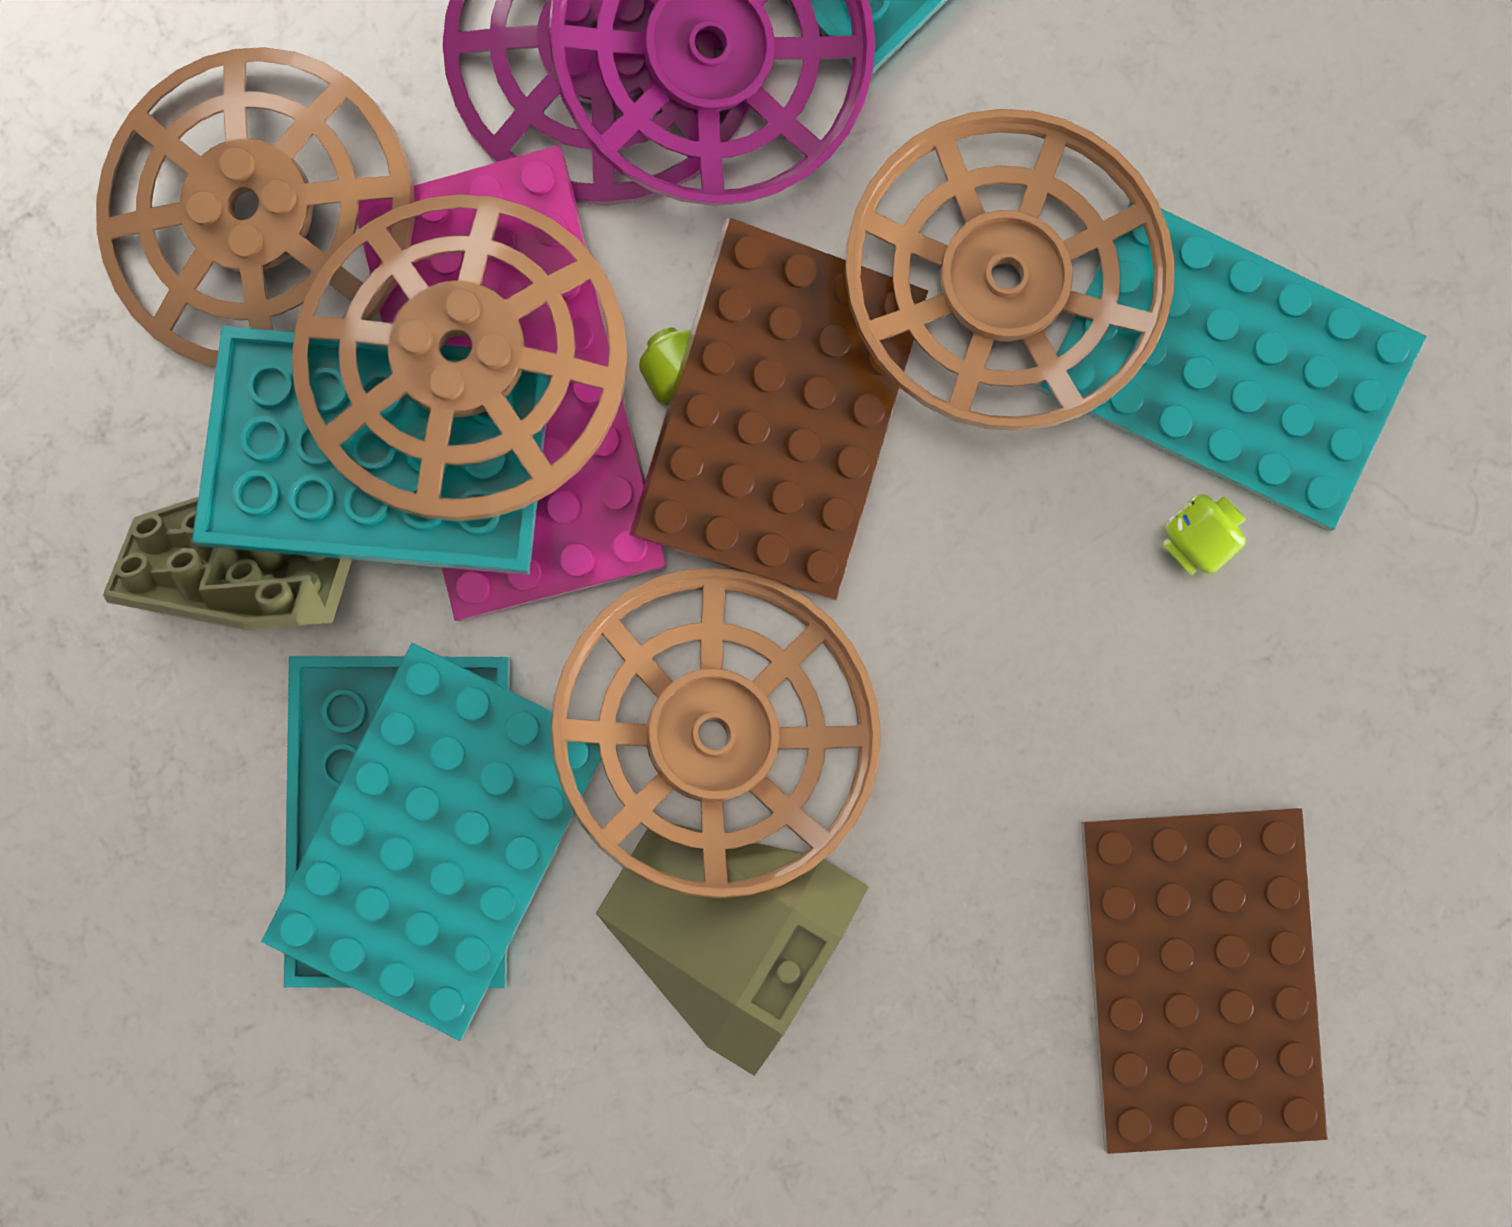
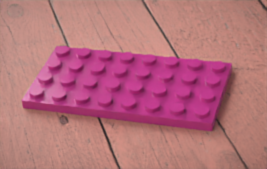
(588, 520)

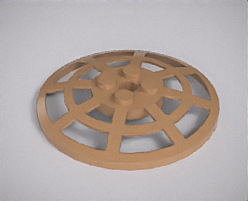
(240, 167)
(1015, 240)
(468, 385)
(739, 708)

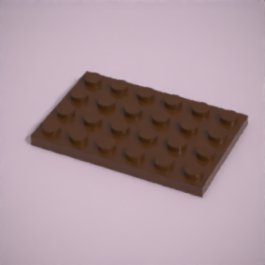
(773, 415)
(1203, 981)

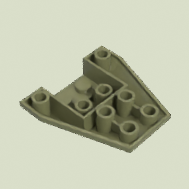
(228, 587)
(732, 962)

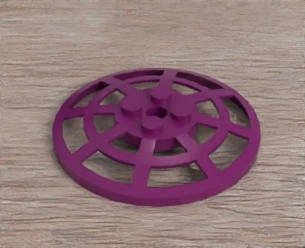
(714, 85)
(588, 86)

